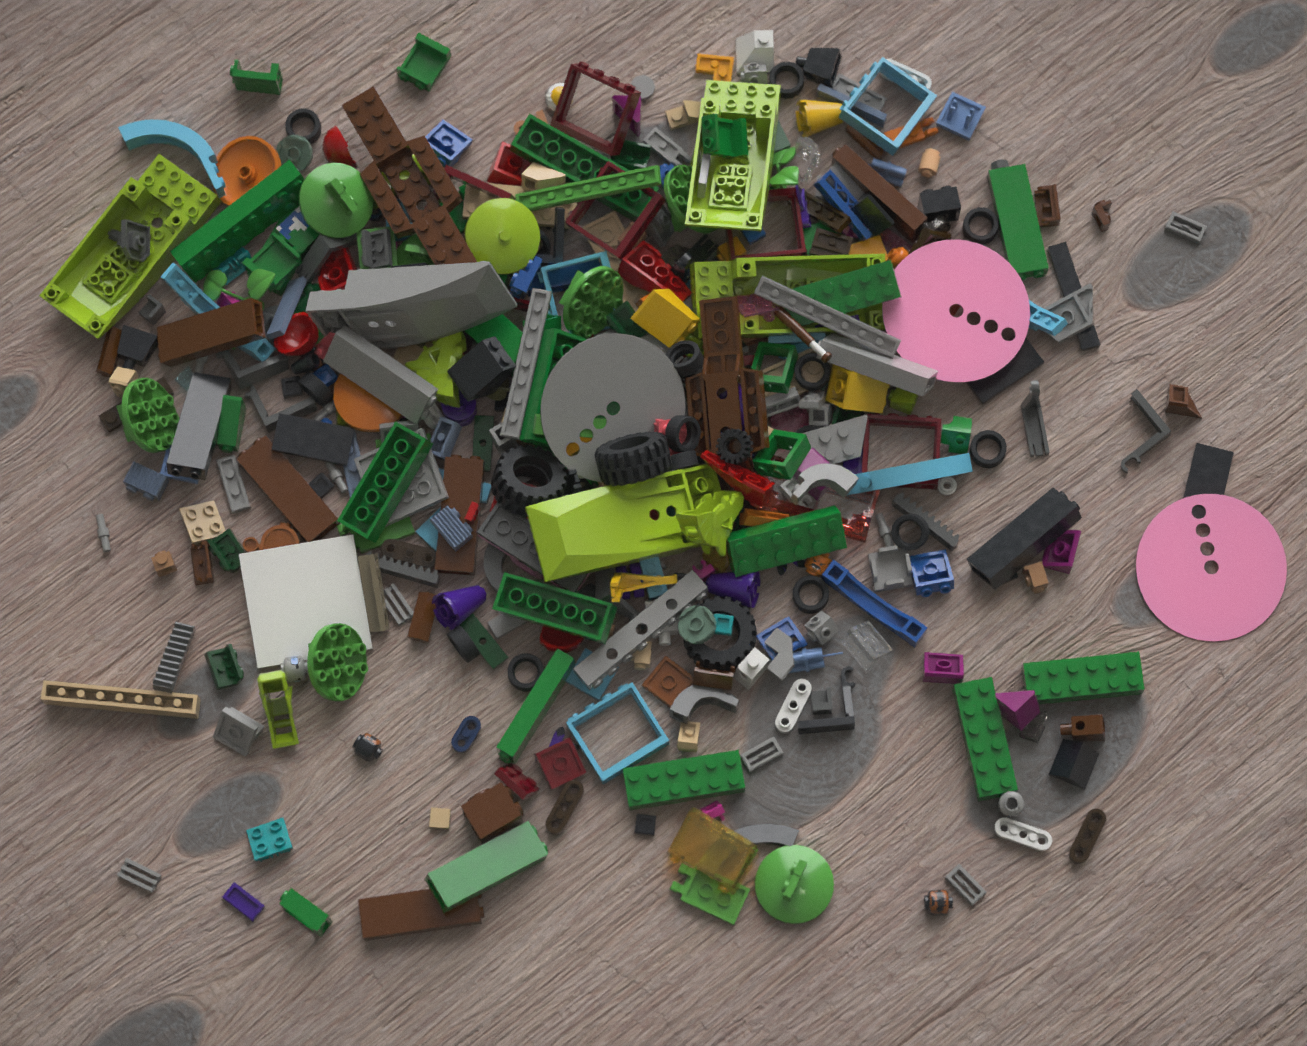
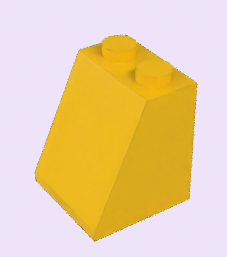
(666, 317)
(856, 391)

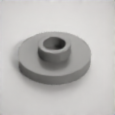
(644, 85)

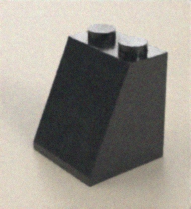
(482, 369)

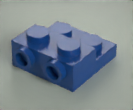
(448, 143)
(522, 281)
(931, 573)

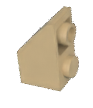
(541, 177)
(121, 379)

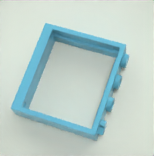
(904, 81)
(543, 276)
(635, 758)

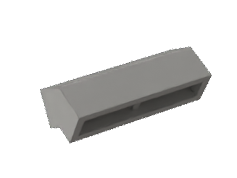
(781, 402)

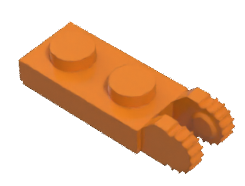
(917, 133)

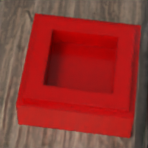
(472, 513)

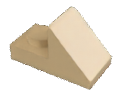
(684, 114)
(688, 736)

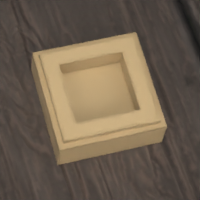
(440, 818)

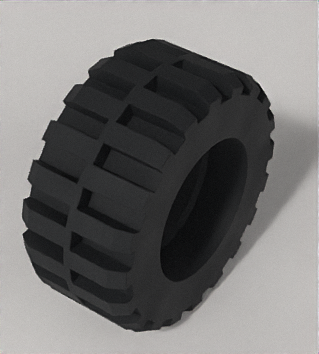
(633, 458)
(530, 463)
(746, 636)

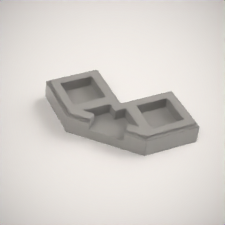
(784, 661)

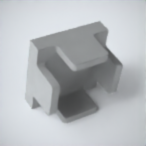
(890, 569)

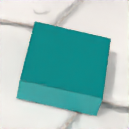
(723, 624)

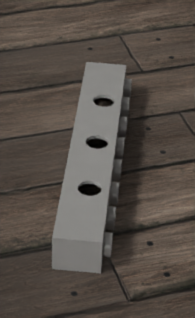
(628, 641)

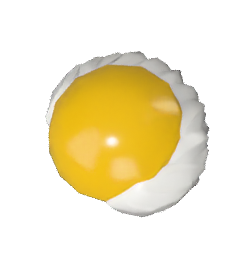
(552, 95)

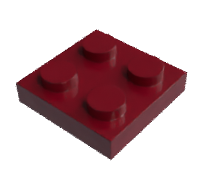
(560, 763)
(517, 781)

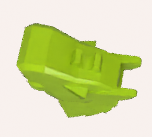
(435, 363)
(711, 520)
(271, 683)

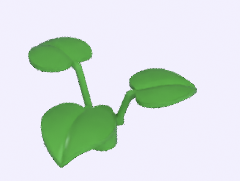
(788, 175)
(257, 283)

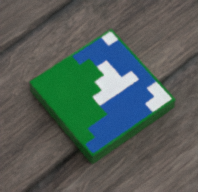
(297, 231)

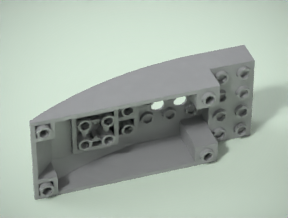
(412, 302)

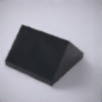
(872, 214)
(1074, 763)

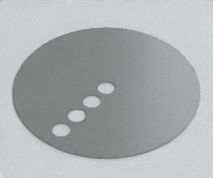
(601, 372)

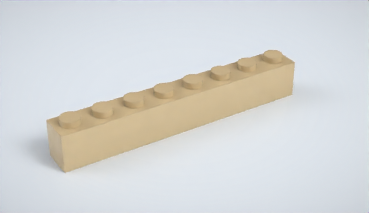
(120, 699)

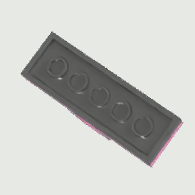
(514, 537)

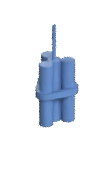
(891, 173)
(809, 659)

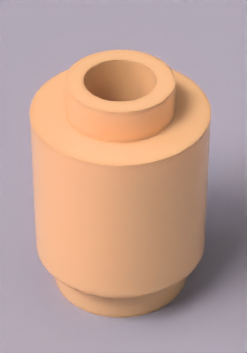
(929, 163)

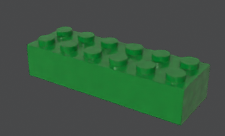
(853, 290)
(553, 347)
(385, 482)
(785, 540)
(555, 608)
(1084, 678)
(984, 738)
(684, 780)

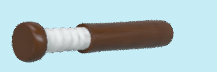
(788, 320)

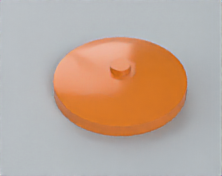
(244, 165)
(361, 408)

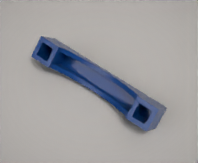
(898, 622)

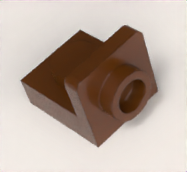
(1101, 217)

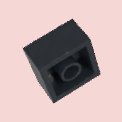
(940, 202)

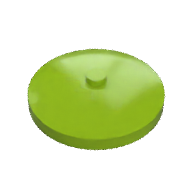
(503, 234)

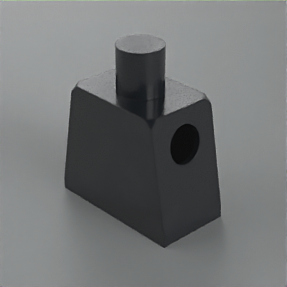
(821, 65)
(136, 347)

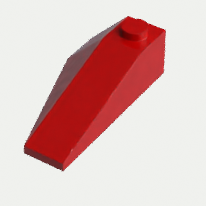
(507, 167)
(335, 270)
(648, 271)
(753, 486)

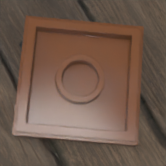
(667, 681)

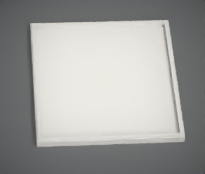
(298, 592)

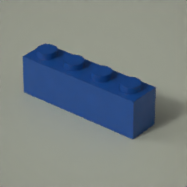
(561, 278)

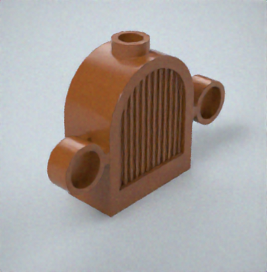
(274, 537)

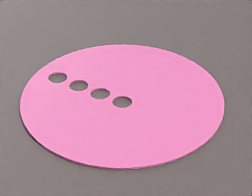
(978, 282)
(1217, 604)

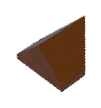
(1180, 402)

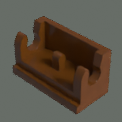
(1047, 206)
(202, 563)
(713, 677)

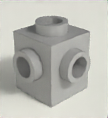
(754, 73)
(821, 628)

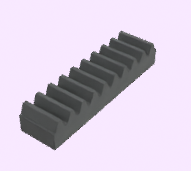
(936, 531)
(408, 573)
(173, 657)

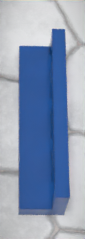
(835, 200)

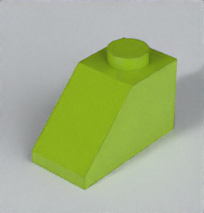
(902, 400)

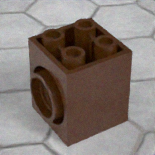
(492, 812)

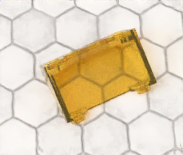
(713, 850)

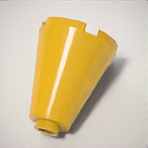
(817, 116)

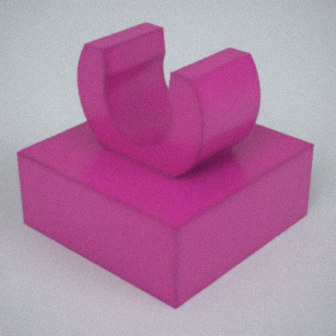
(225, 299)
(705, 572)
(713, 810)

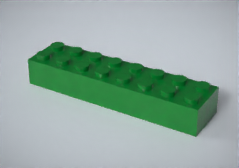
(558, 151)
(240, 222)

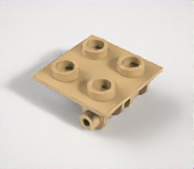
(202, 521)

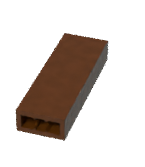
(903, 212)
(211, 332)
(463, 484)
(287, 490)
(413, 914)

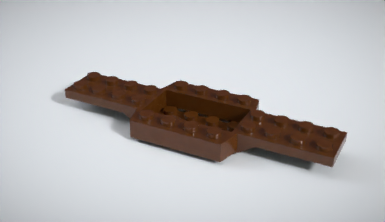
(394, 155)
(721, 370)

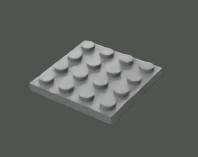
(424, 490)

